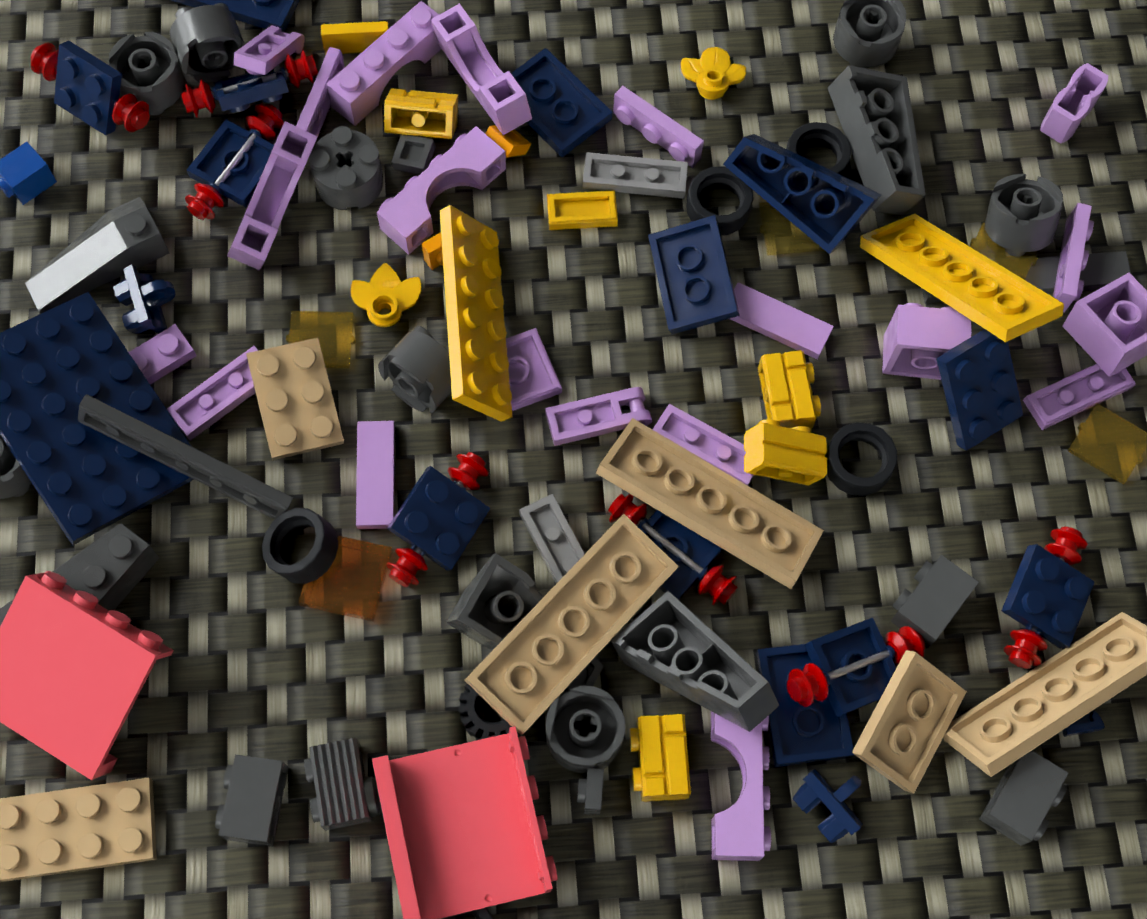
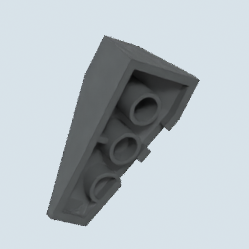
(99, 255)
(497, 603)

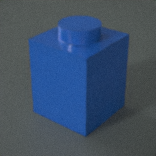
(24, 174)

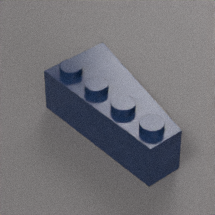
(804, 192)

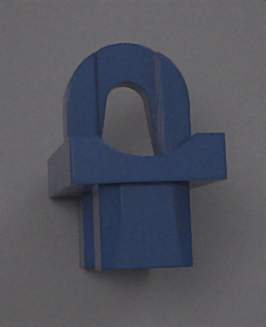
(147, 300)
(842, 817)

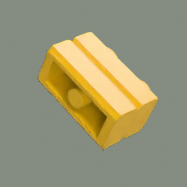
(421, 113)
(787, 389)
(785, 453)
(662, 758)

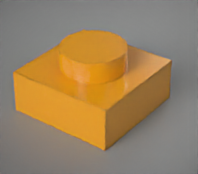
(512, 142)
(433, 251)

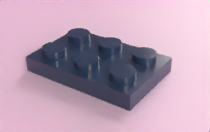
(559, 103)
(693, 275)
(979, 388)
(797, 731)

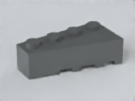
(882, 135)
(107, 567)
(695, 662)

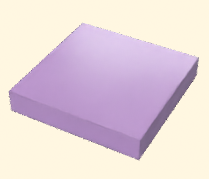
(530, 370)

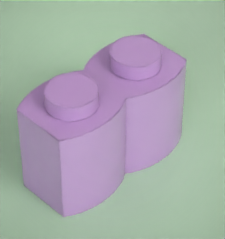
(1074, 103)

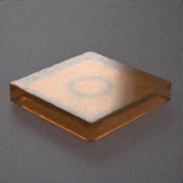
(352, 582)

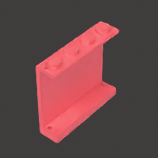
(71, 671)
(464, 827)

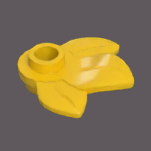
(713, 72)
(383, 292)

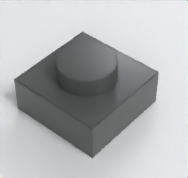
(413, 154)
(591, 791)

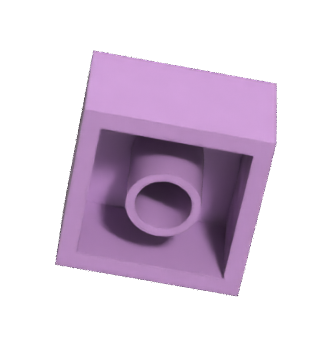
(1112, 324)
(919, 337)

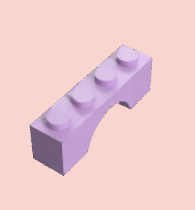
(361, 83)
(494, 90)
(470, 162)
(272, 196)
(740, 830)

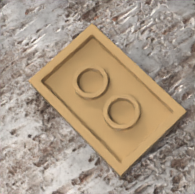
(295, 398)
(909, 721)

